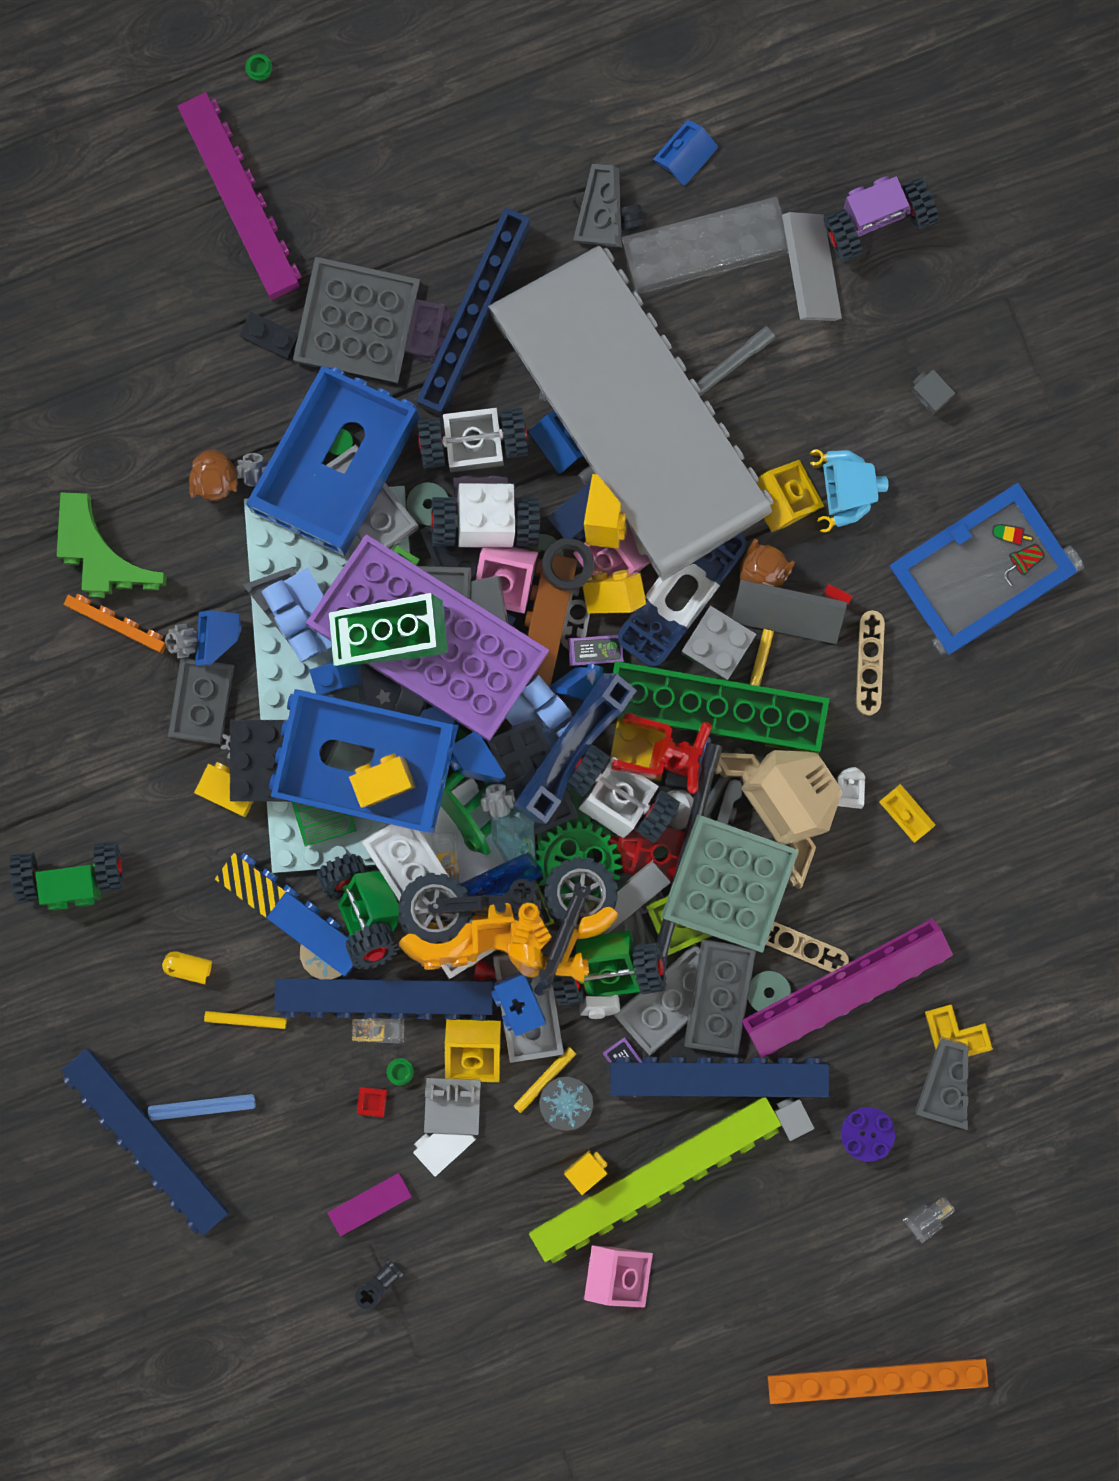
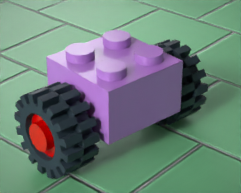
(877, 207)

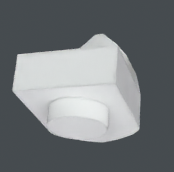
(852, 787)
(600, 1006)

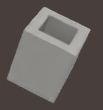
(793, 1118)

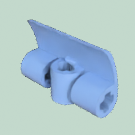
(292, 605)
(540, 702)

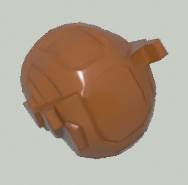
(212, 476)
(765, 565)

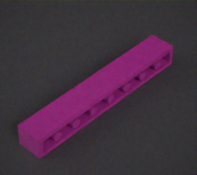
(238, 195)
(847, 988)

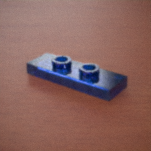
(500, 878)

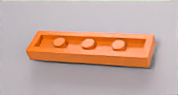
(106, 617)

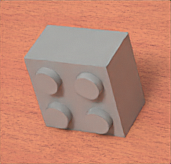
(718, 644)

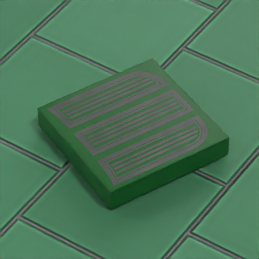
(321, 824)

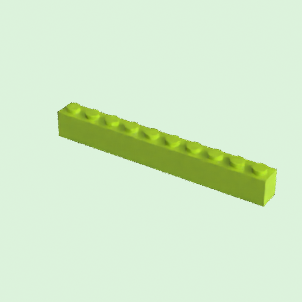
(655, 1179)

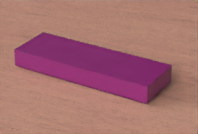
(369, 1204)

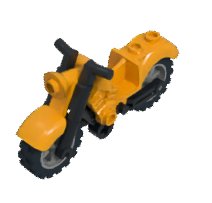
(509, 923)

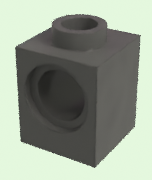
(932, 391)

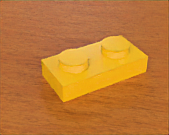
(907, 813)

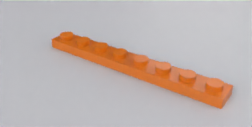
(877, 1381)

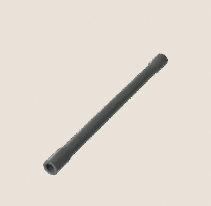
(751, 347)

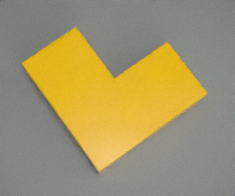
(943, 1023)

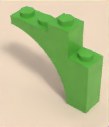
(102, 568)

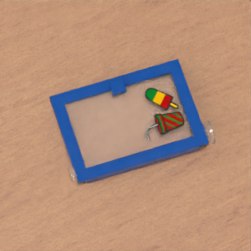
(984, 569)

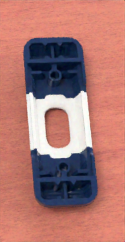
(656, 629)

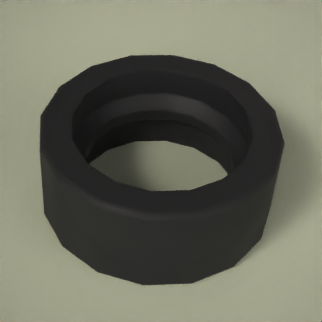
(582, 549)

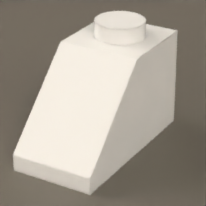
(441, 1149)

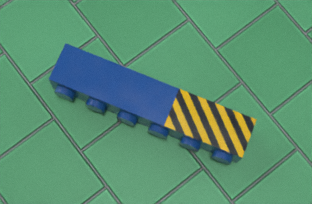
(287, 911)

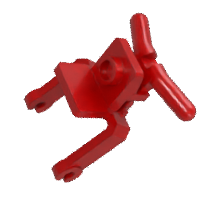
(666, 754)

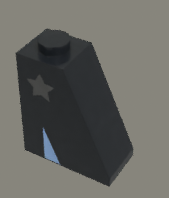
(376, 688)

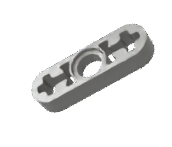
(568, 630)

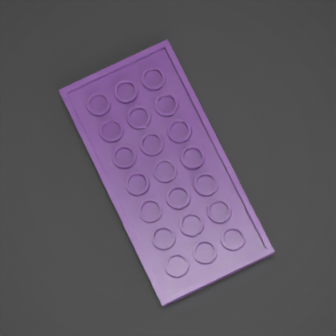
(485, 657)

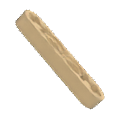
(874, 663)
(800, 941)

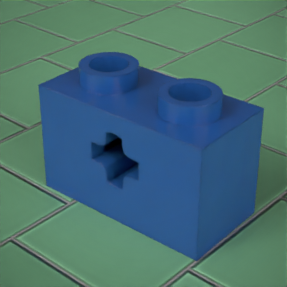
(519, 1020)

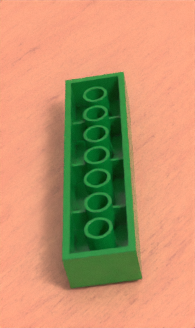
(730, 707)

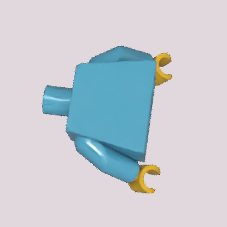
(849, 486)

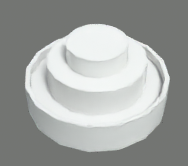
(680, 819)

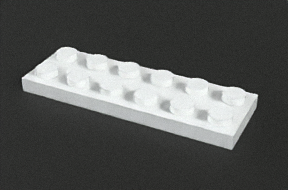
(401, 858)

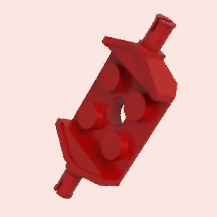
(638, 851)

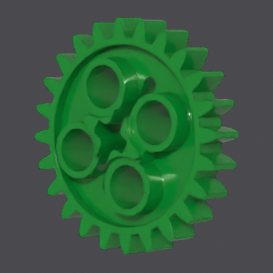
(585, 840)

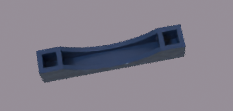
(549, 782)

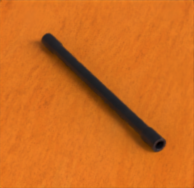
(708, 768)

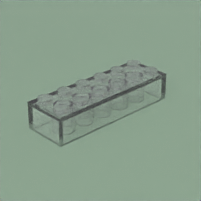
(705, 245)

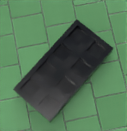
(520, 754)

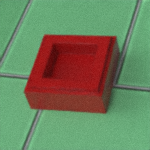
(837, 594)
(372, 1102)

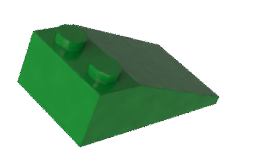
(389, 631)

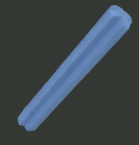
(201, 1107)

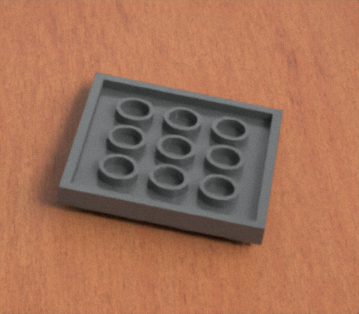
(356, 320)

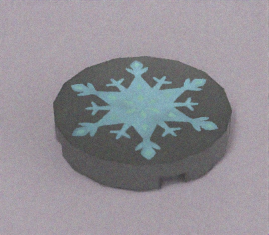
(566, 1103)

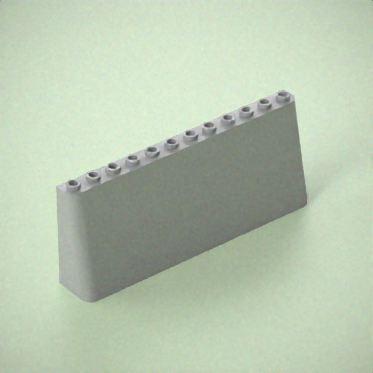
(632, 410)

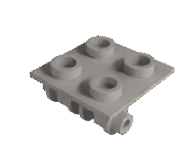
(452, 1106)

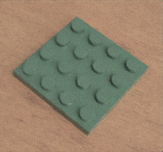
(729, 883)

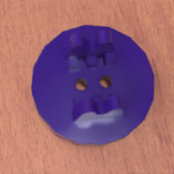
(870, 1121)

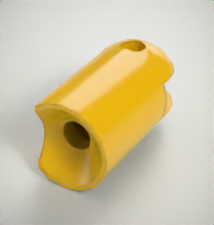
(187, 967)

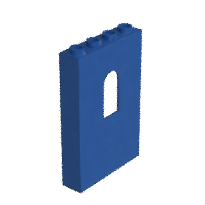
(331, 503)
(322, 718)

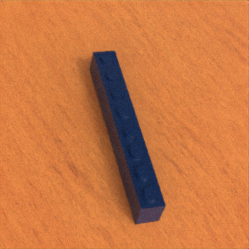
(473, 312)
(383, 996)
(719, 1079)
(145, 1141)

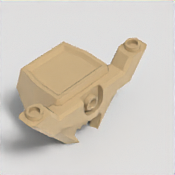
(792, 797)

